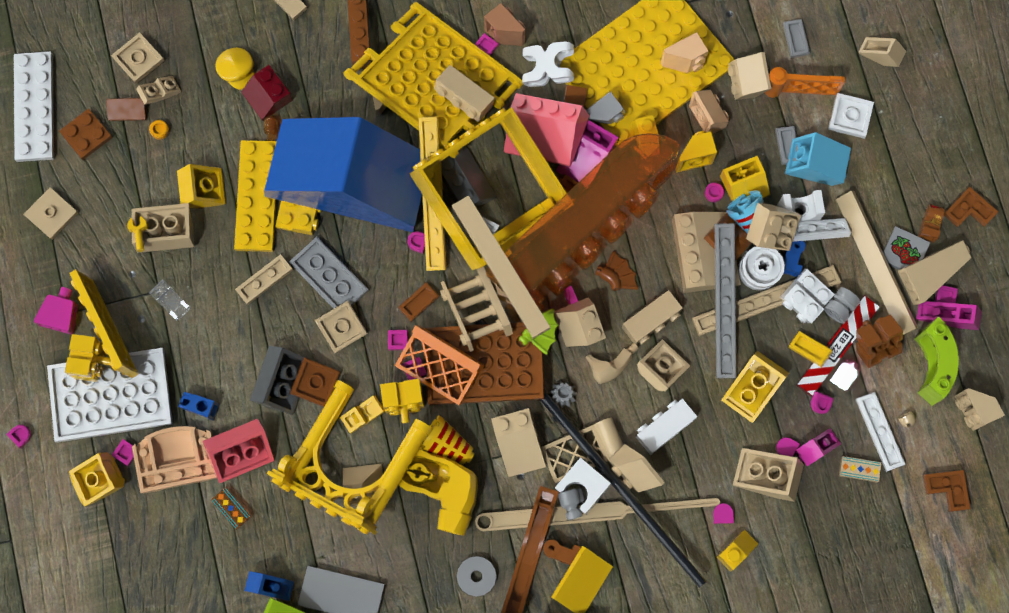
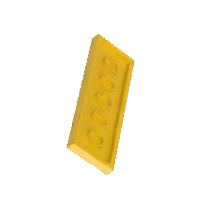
(254, 211)
(104, 325)

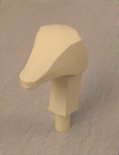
(607, 371)

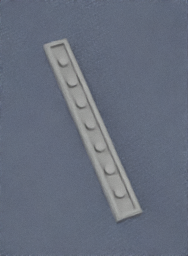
(725, 300)

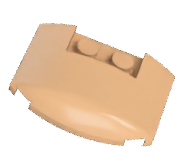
(172, 459)

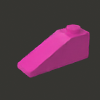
(954, 315)

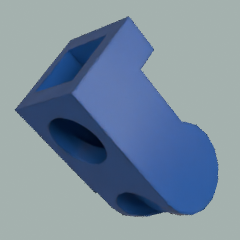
(792, 257)
(199, 405)

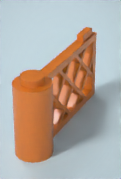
(806, 84)

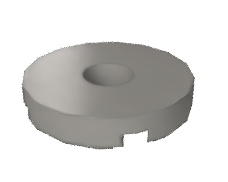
(476, 564)

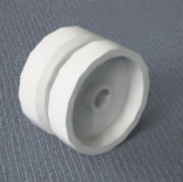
(761, 278)

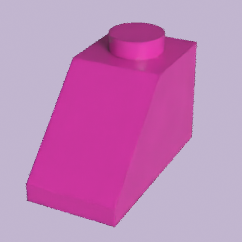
(818, 447)

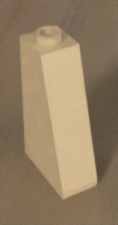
(930, 273)

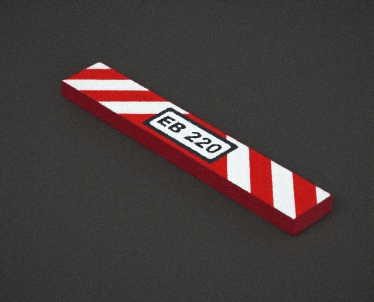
(839, 345)

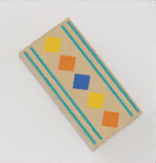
(860, 469)

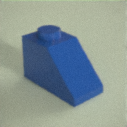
(269, 586)

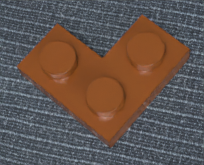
(970, 204)
(951, 483)

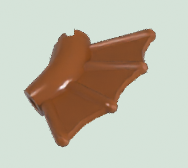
(617, 273)

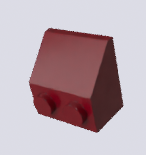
(266, 93)

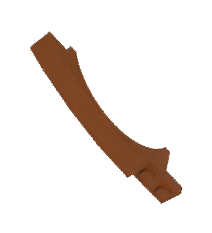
(530, 550)

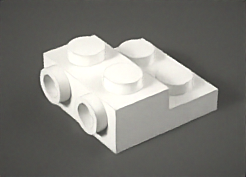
(806, 296)

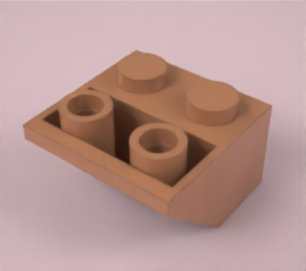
(504, 27)

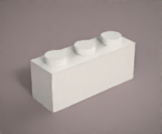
(665, 426)

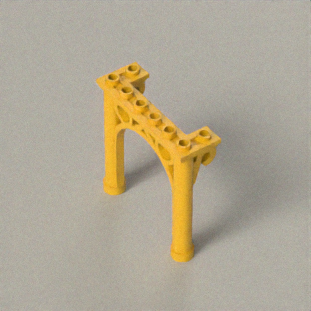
(369, 509)

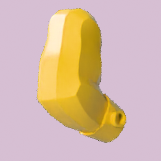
(445, 482)

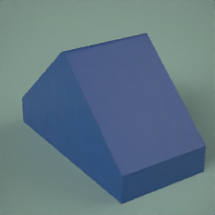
(346, 170)

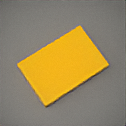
(582, 581)

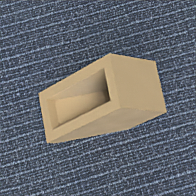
(883, 51)

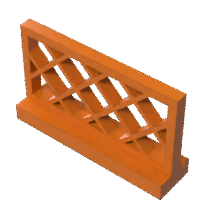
(448, 350)

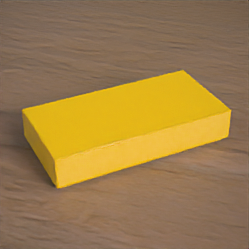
(810, 349)

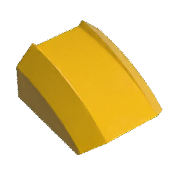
(96, 478)

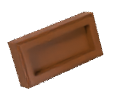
(418, 302)

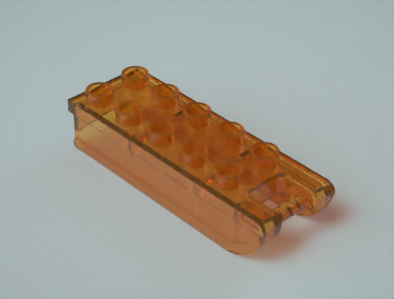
(588, 216)

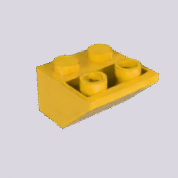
(744, 178)

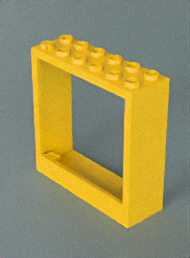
(532, 157)

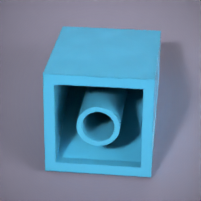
(818, 159)

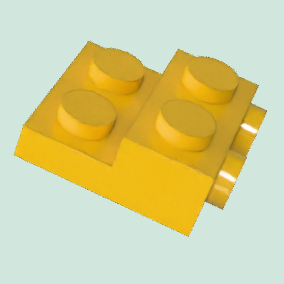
(297, 218)

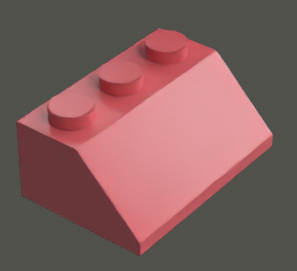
(238, 450)

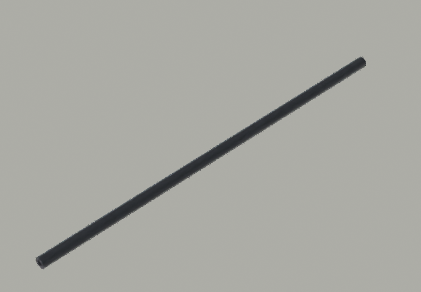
(620, 487)

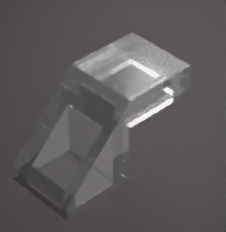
(169, 300)

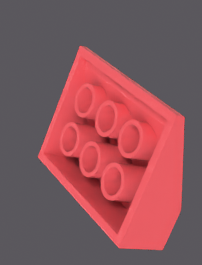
(552, 125)

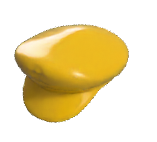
(235, 67)

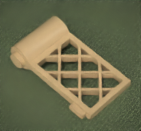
(606, 437)

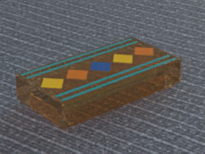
(231, 508)

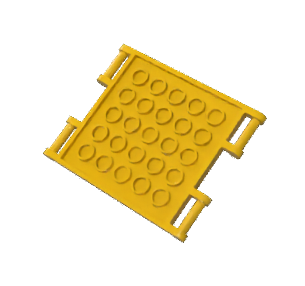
(408, 68)

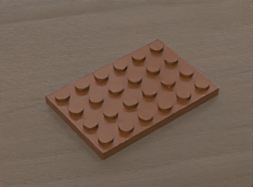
(509, 372)

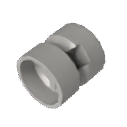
(843, 303)

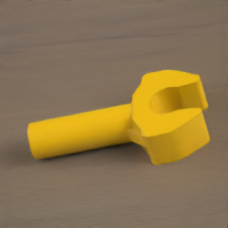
(138, 232)

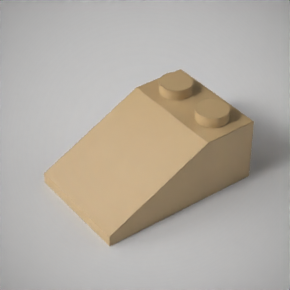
(519, 442)
(769, 474)

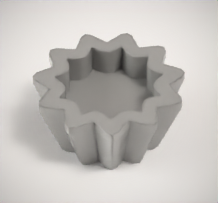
(563, 394)

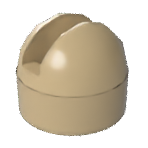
(907, 418)

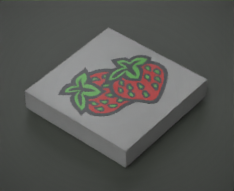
(904, 248)

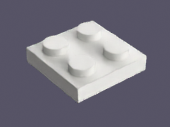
(851, 115)

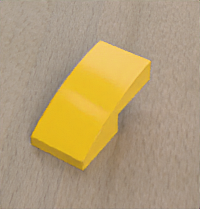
(362, 414)

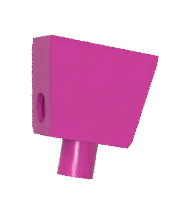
(58, 312)

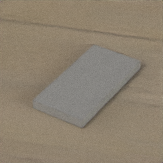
(328, 274)
(339, 592)

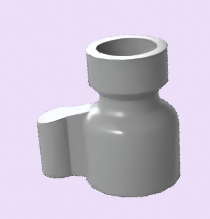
(569, 500)

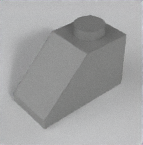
(606, 110)

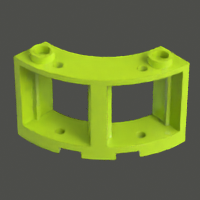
(941, 360)

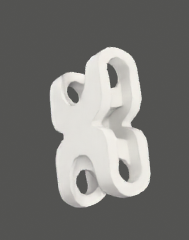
(548, 64)

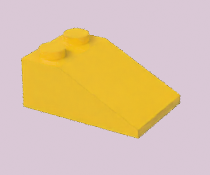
(755, 386)

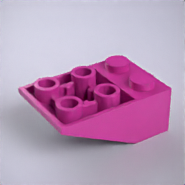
(592, 149)

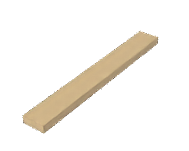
(876, 261)
(501, 267)
(761, 302)

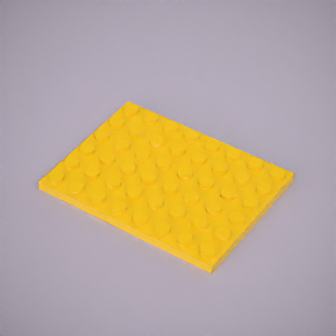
(628, 58)

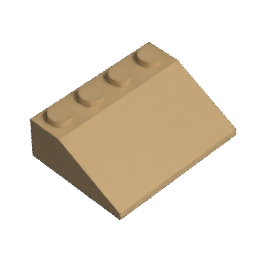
(694, 253)

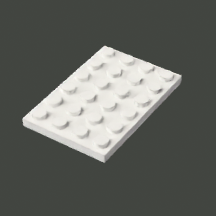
(112, 403)

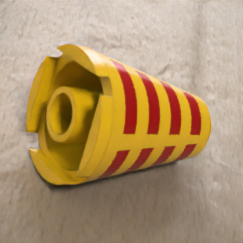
(447, 442)

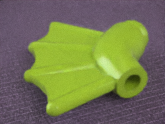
(545, 339)

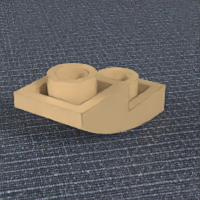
(159, 90)

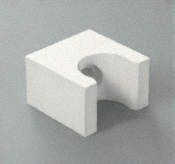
(811, 205)
(585, 475)

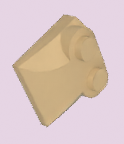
(662, 366)

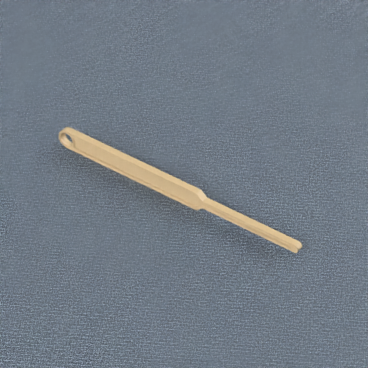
(600, 512)

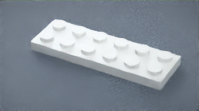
(33, 106)

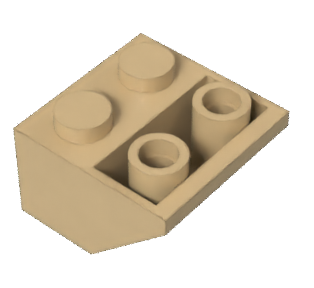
(773, 227)
(978, 408)

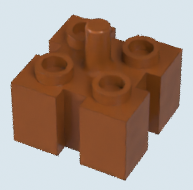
(879, 340)

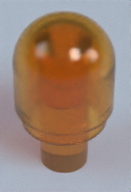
(271, 127)

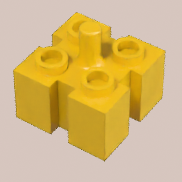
(85, 358)
(401, 397)

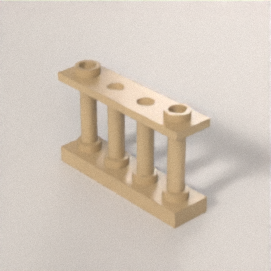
(487, 294)

